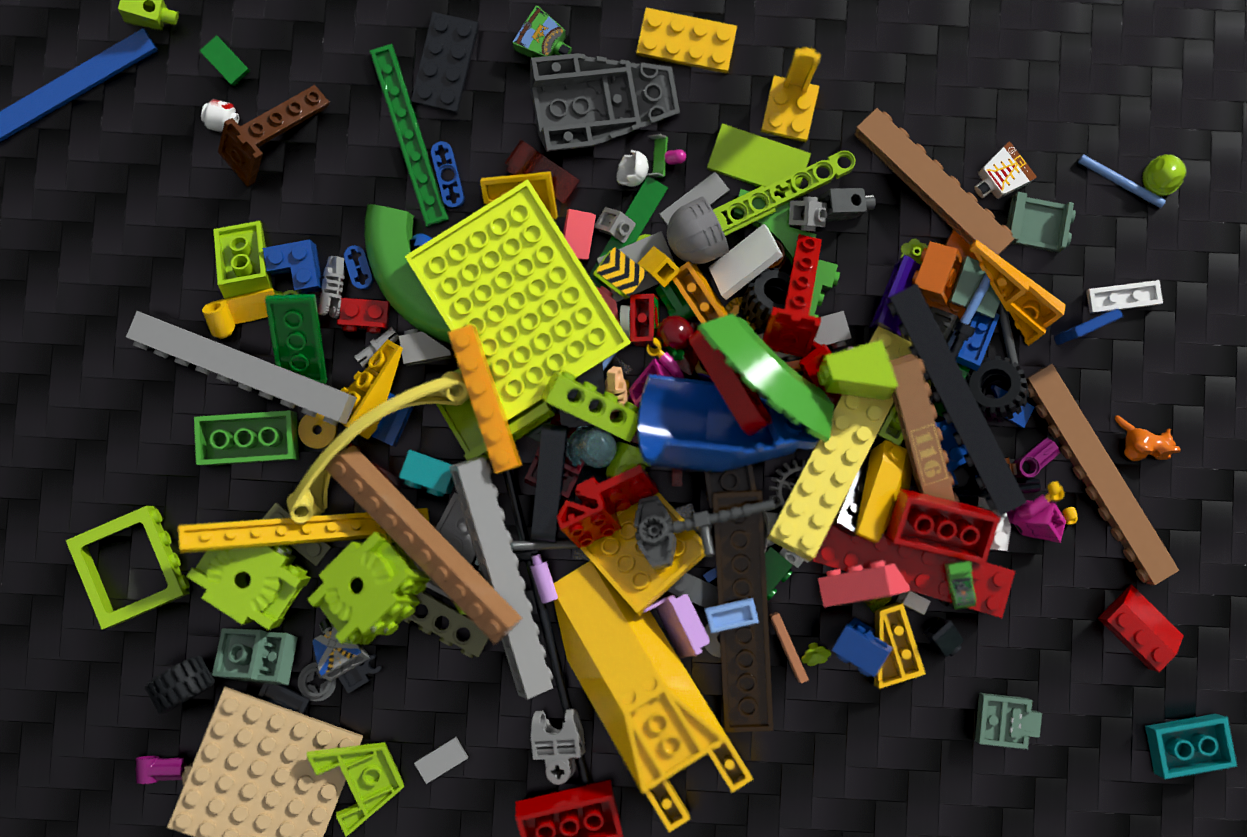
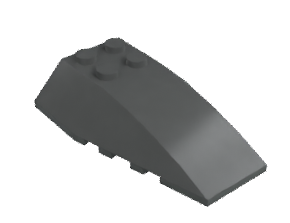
(597, 99)

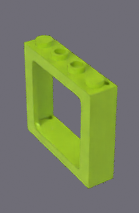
(169, 563)

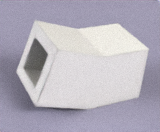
(913, 601)

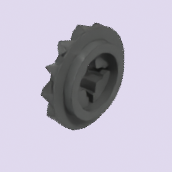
(311, 691)

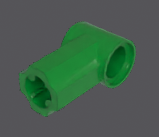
(675, 301)

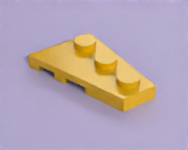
(542, 183)

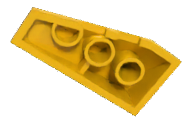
(886, 474)

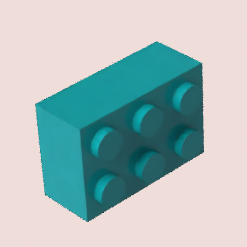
(1191, 746)

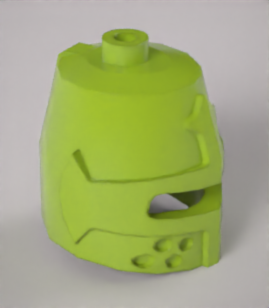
(625, 459)

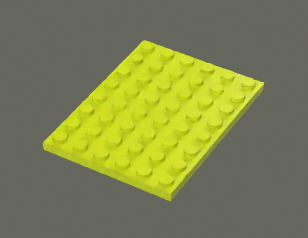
(522, 292)

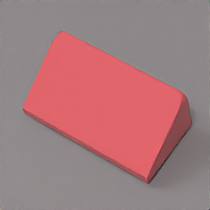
(579, 232)

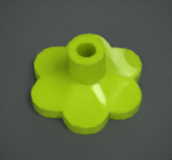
(910, 248)
(816, 655)

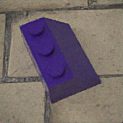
(900, 278)

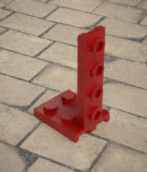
(792, 328)

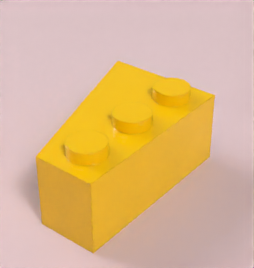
(904, 659)

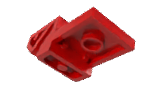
(600, 505)

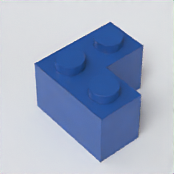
(298, 259)
(862, 648)

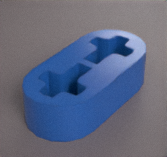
(353, 269)

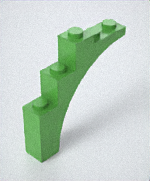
(779, 227)

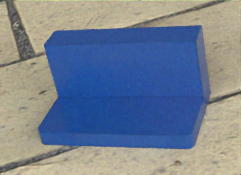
(392, 425)

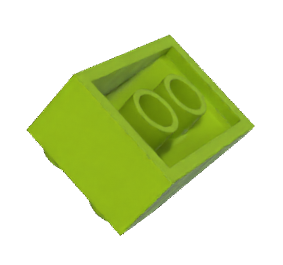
(241, 259)

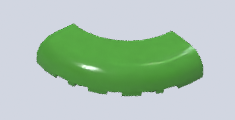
(387, 244)

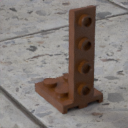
(241, 143)

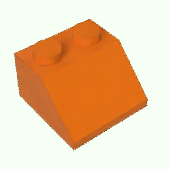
(938, 272)

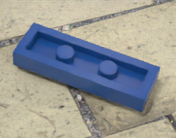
(975, 348)

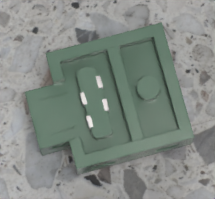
(1006, 721)

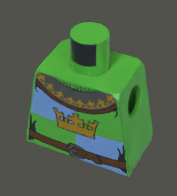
(541, 36)

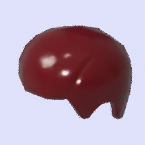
(674, 332)

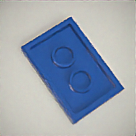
(1088, 326)

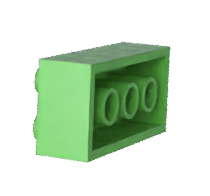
(246, 438)

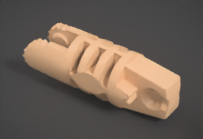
(617, 386)

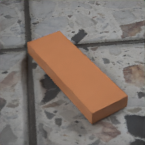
(788, 647)

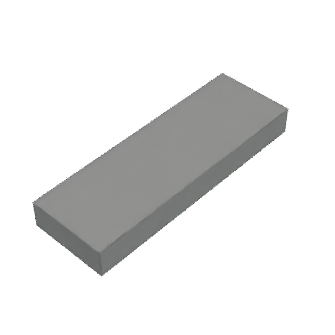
(711, 189)

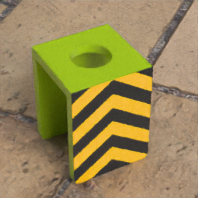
(620, 273)

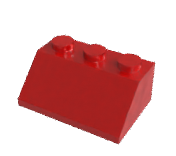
(1142, 629)

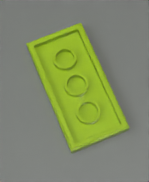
(755, 158)

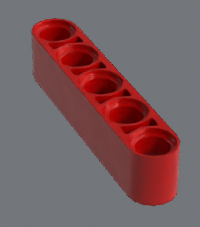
(739, 397)

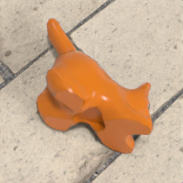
(1143, 443)

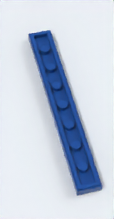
(75, 83)

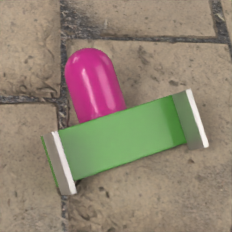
(662, 156)

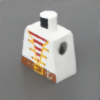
(1004, 173)

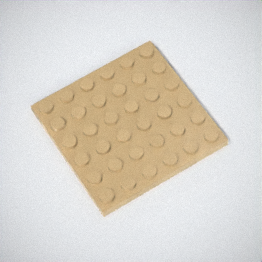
(257, 773)

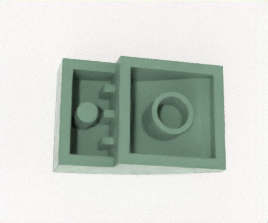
(255, 656)

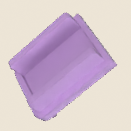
(681, 624)

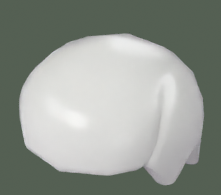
(632, 169)

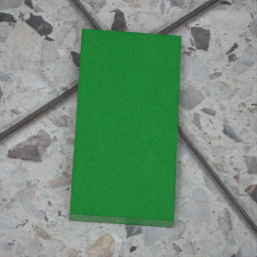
(296, 335)

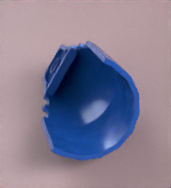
(693, 429)

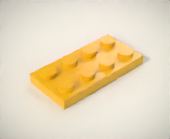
(686, 40)

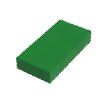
(224, 60)

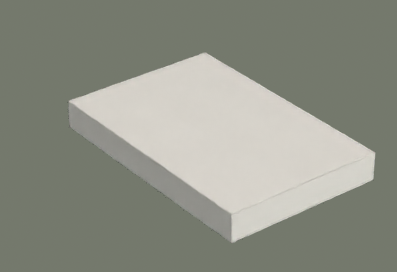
(745, 261)

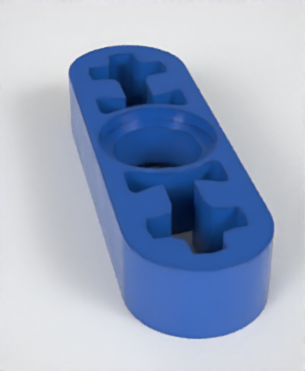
(456, 180)

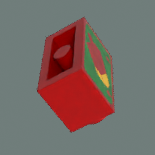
(644, 318)

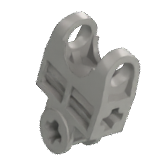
(558, 746)

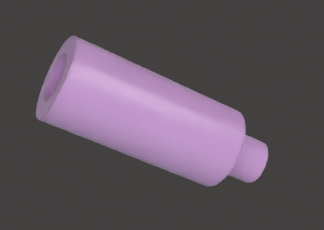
(543, 579)

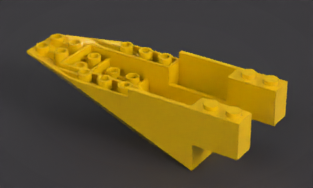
(640, 691)

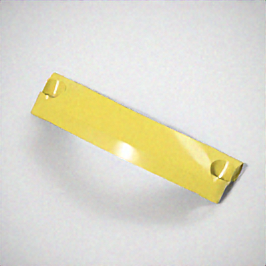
(311, 493)

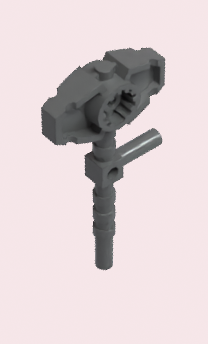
(657, 529)

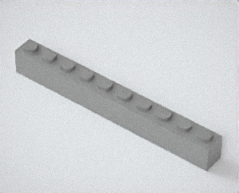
(241, 367)
(500, 570)

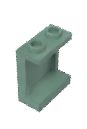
(1040, 223)

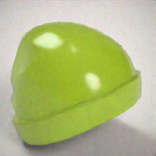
(1164, 175)

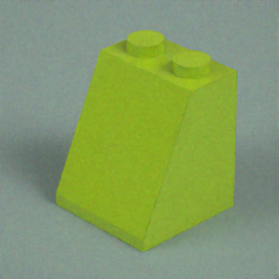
(859, 372)

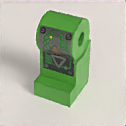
(960, 584)

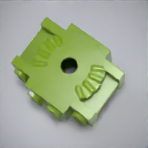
(272, 586)
(378, 601)

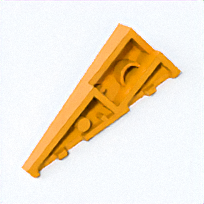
(1024, 299)

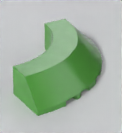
(770, 375)

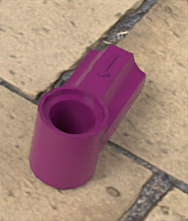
(1037, 458)
(155, 769)

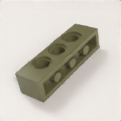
(449, 636)

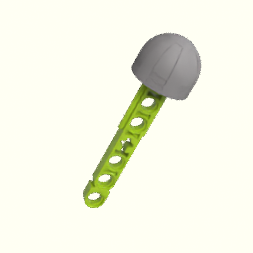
(699, 232)

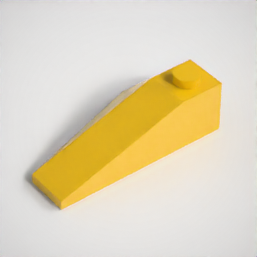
(373, 384)

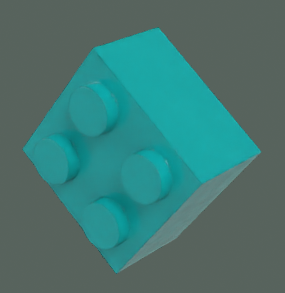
(428, 472)

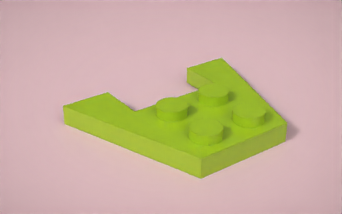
(369, 774)

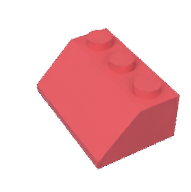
(861, 584)

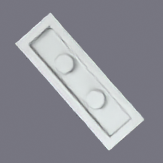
(1124, 296)

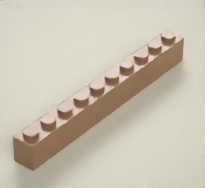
(1100, 476)
(423, 543)

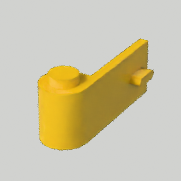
(227, 312)

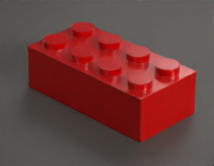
(942, 526)
(571, 813)

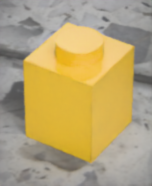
(659, 266)

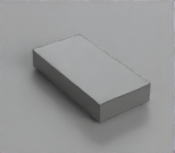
(441, 760)

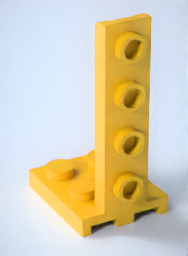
(793, 98)

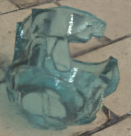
(592, 445)

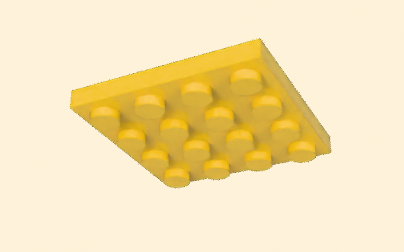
(627, 568)

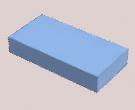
(731, 615)

